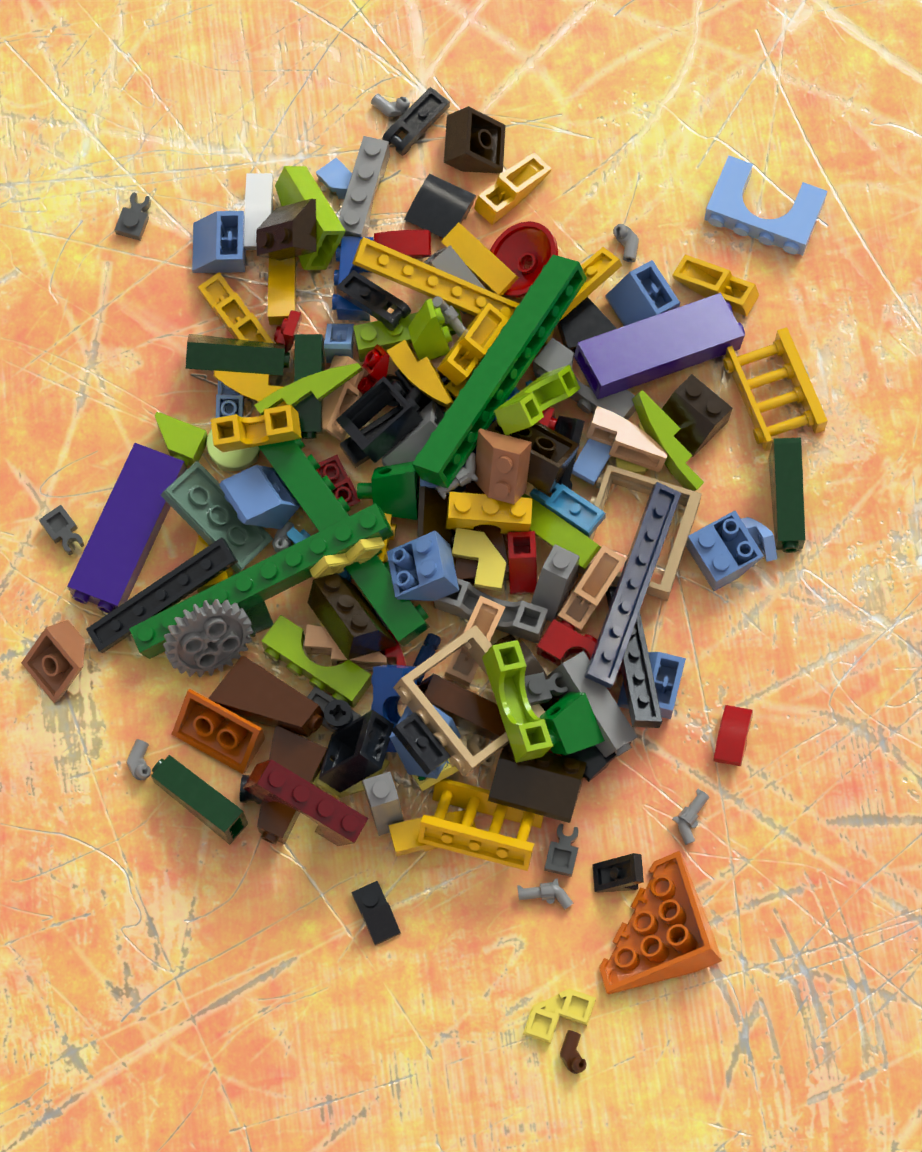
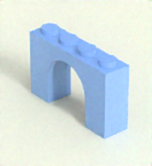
(787, 232)

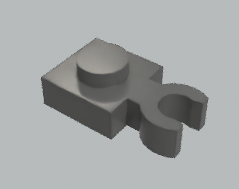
(133, 220)
(60, 527)
(540, 690)
(562, 855)

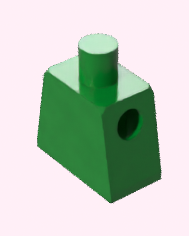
(393, 490)
(572, 724)

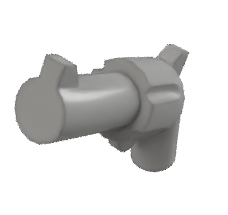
(450, 315)
(463, 477)
(689, 816)
(547, 892)

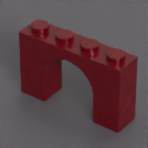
(334, 819)

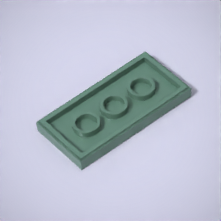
(203, 506)

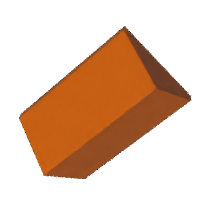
(218, 732)

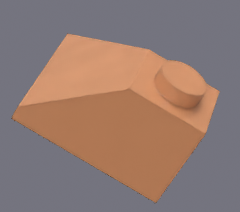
(56, 658)

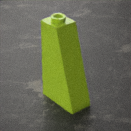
(297, 185)

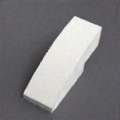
(257, 205)

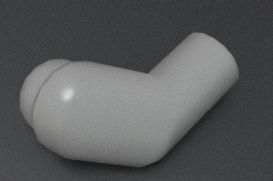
(388, 108)
(628, 240)
(281, 539)
(136, 762)

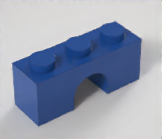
(345, 255)
(384, 695)

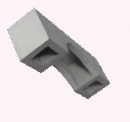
(366, 175)
(556, 356)
(518, 618)

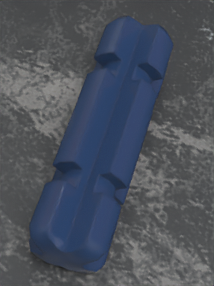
(427, 650)

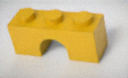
(239, 432)
(472, 509)

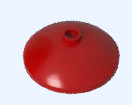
(522, 247)

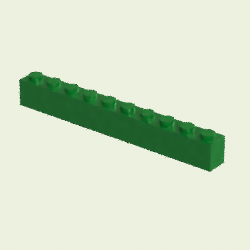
(499, 371)
(324, 510)
(268, 576)

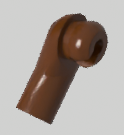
(570, 1055)

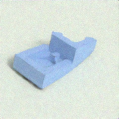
(335, 177)
(763, 537)

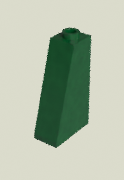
(235, 355)
(307, 361)
(787, 494)
(199, 798)

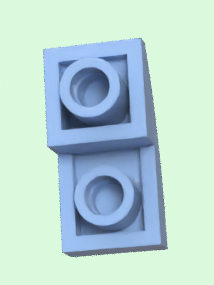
(228, 402)
(591, 461)

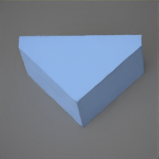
(338, 341)

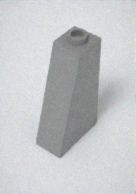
(611, 720)

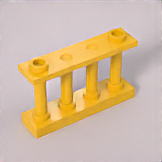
(792, 369)
(474, 841)

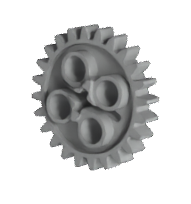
(208, 638)

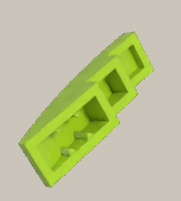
(319, 384)
(662, 430)
(557, 531)

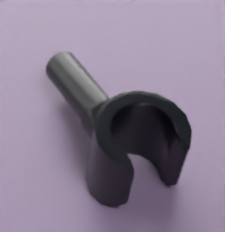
(413, 392)

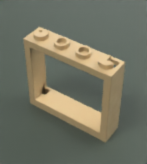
(644, 485)
(412, 696)

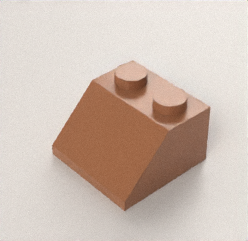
(502, 465)

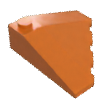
(665, 933)

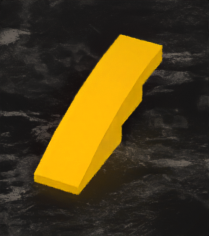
(232, 310)

